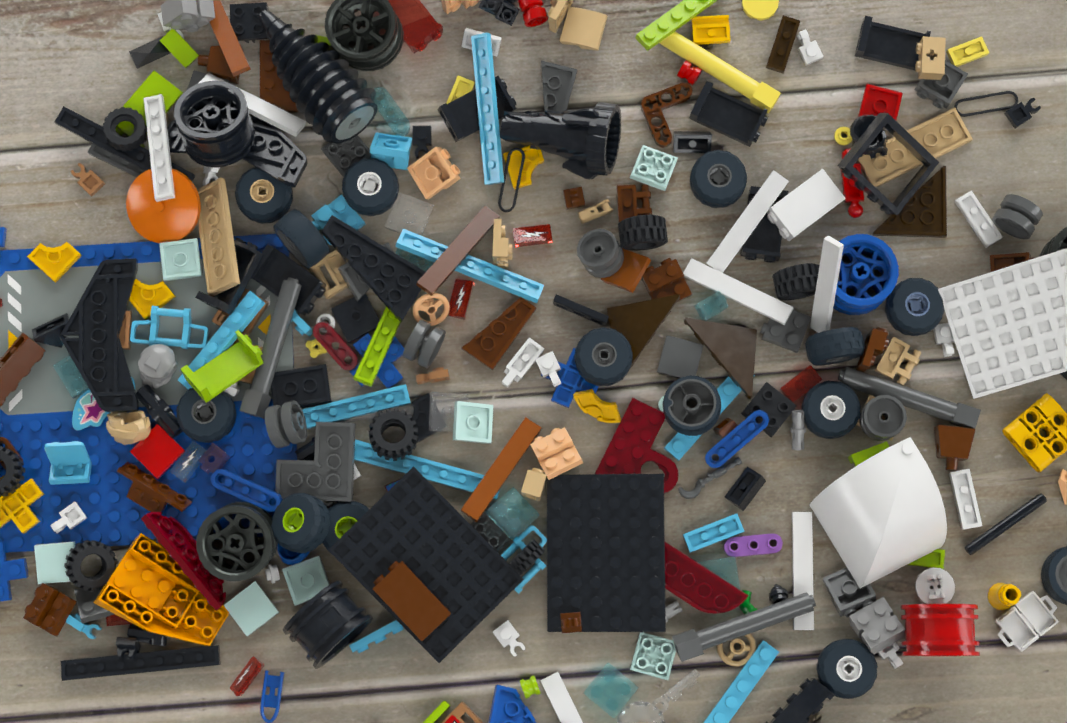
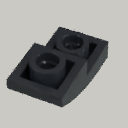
(501, 9)

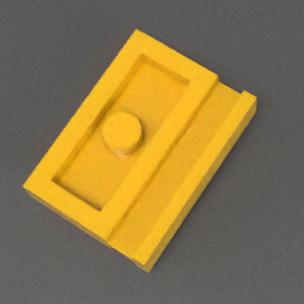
(711, 29)

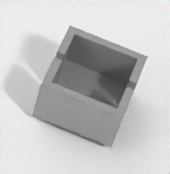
(187, 14)
(878, 626)

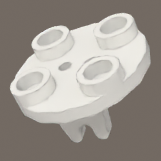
(935, 577)

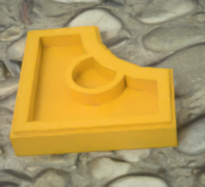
(532, 159)
(55, 260)
(145, 296)

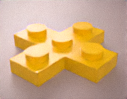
(17, 508)

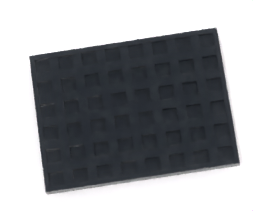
(439, 547)
(606, 551)

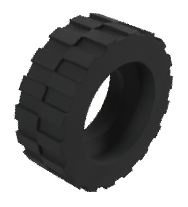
(127, 143)

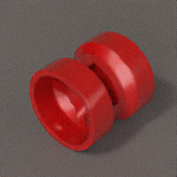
(689, 72)

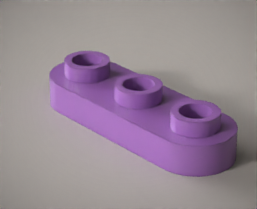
(744, 548)

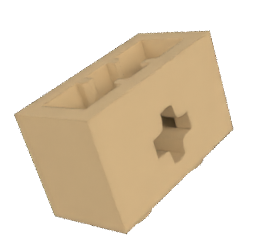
(934, 68)
(534, 484)

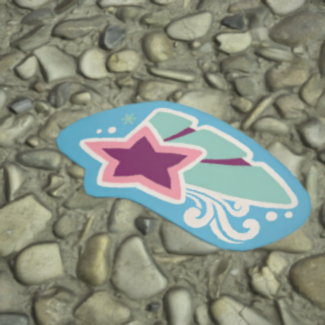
(88, 411)

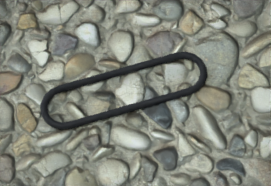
(984, 96)
(518, 181)

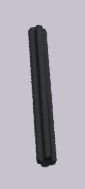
(1005, 524)

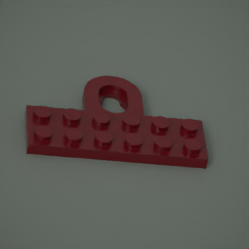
(632, 445)

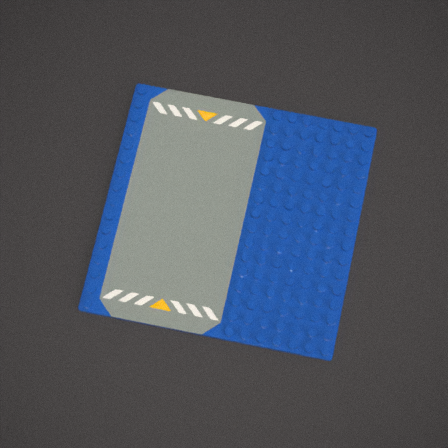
(43, 408)

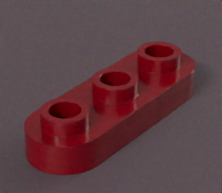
(337, 354)

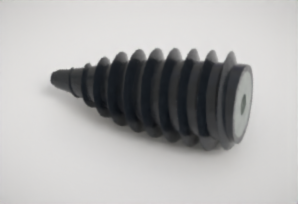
(319, 82)

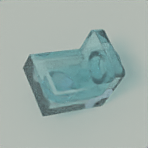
(711, 306)

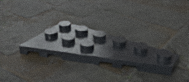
(382, 270)

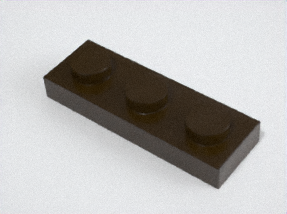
(783, 44)

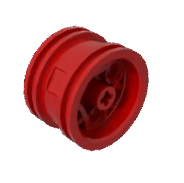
(940, 630)

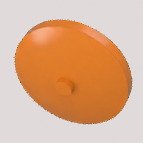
(164, 219)

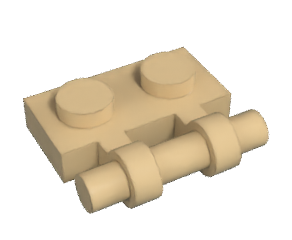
(892, 359)

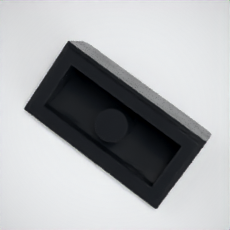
(692, 142)
(745, 488)

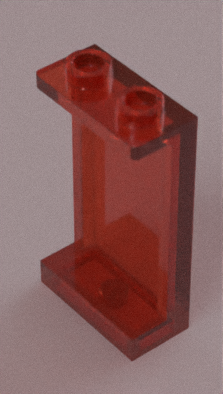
(417, 24)

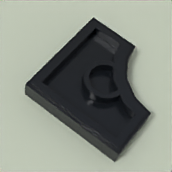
(421, 416)

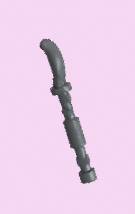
(700, 483)

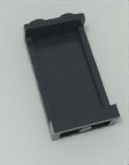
(888, 44)
(728, 115)
(765, 238)
(247, 261)
(276, 267)

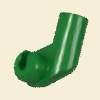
(746, 606)

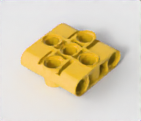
(1021, 430)

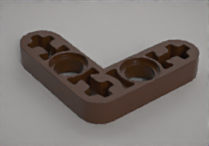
(656, 110)

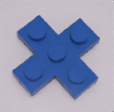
(387, 373)
(570, 382)
(10, 570)

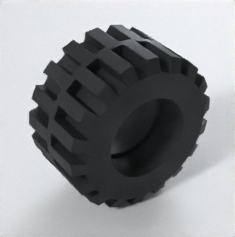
(642, 232)
(796, 281)
(387, 420)
(13, 471)
(74, 561)

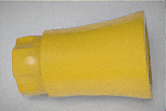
(998, 598)

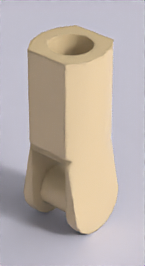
(592, 212)

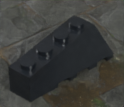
(803, 704)

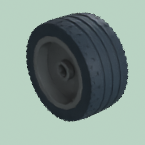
(1055, 575)

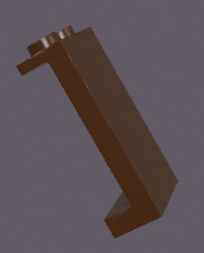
(411, 600)

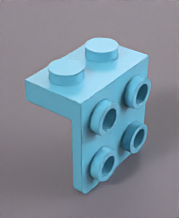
(68, 463)

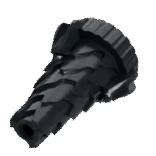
(583, 136)

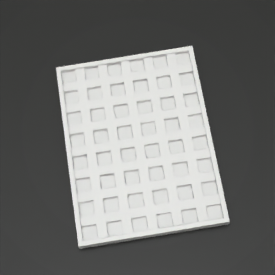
(1011, 323)

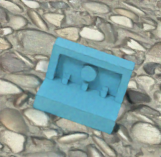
(391, 149)

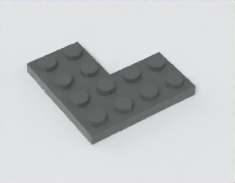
(331, 472)

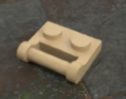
(332, 263)

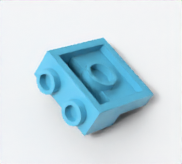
(340, 210)

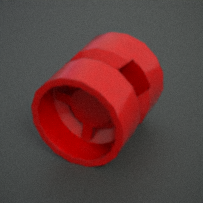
(533, 12)

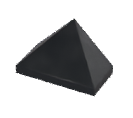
(148, 53)
(51, 331)

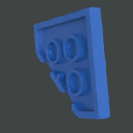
(508, 707)

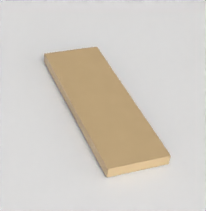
(936, 135)
(217, 238)

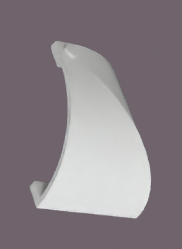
(883, 513)

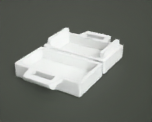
(1033, 618)

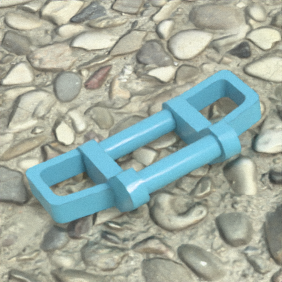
(154, 322)
(519, 544)

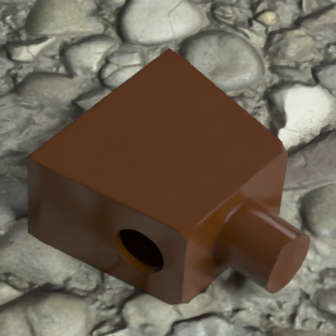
(217, 64)
(953, 444)

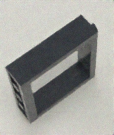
(929, 163)

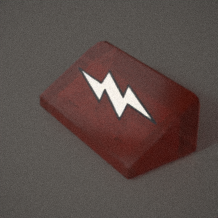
(532, 235)
(460, 298)
(246, 676)

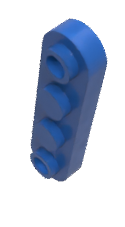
(737, 439)
(245, 490)

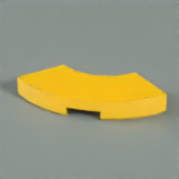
(597, 408)

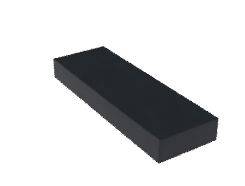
(580, 310)

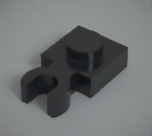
(1020, 114)
(422, 137)

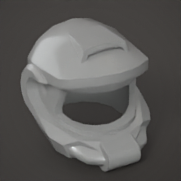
(157, 365)

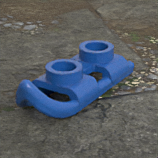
(271, 700)

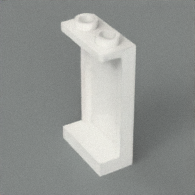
(805, 205)

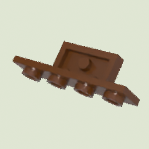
(150, 492)

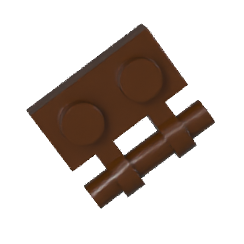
(627, 201)

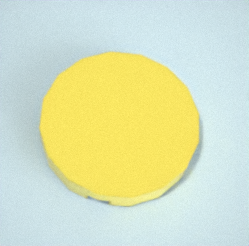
(760, 9)

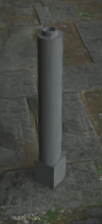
(256, 398)
(956, 414)
(692, 642)

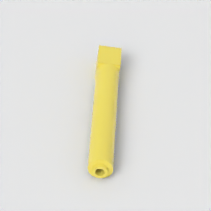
(759, 93)

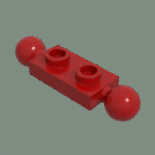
(851, 193)

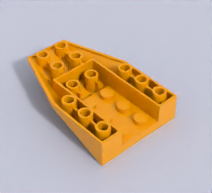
(158, 596)

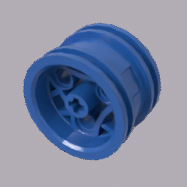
(859, 274)

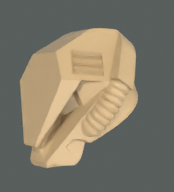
(135, 430)

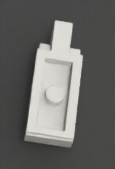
(522, 362)

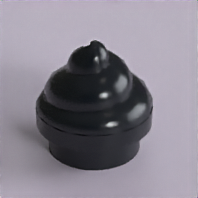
(778, 594)

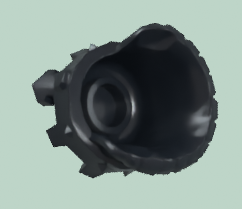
(878, 144)

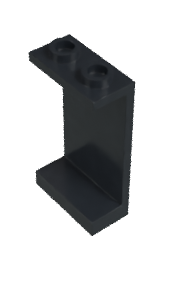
(462, 114)

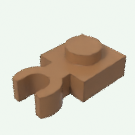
(88, 181)
(437, 375)

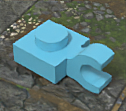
(301, 325)
(75, 621)

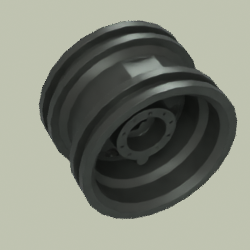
(385, 46)

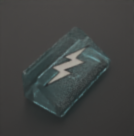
(188, 461)

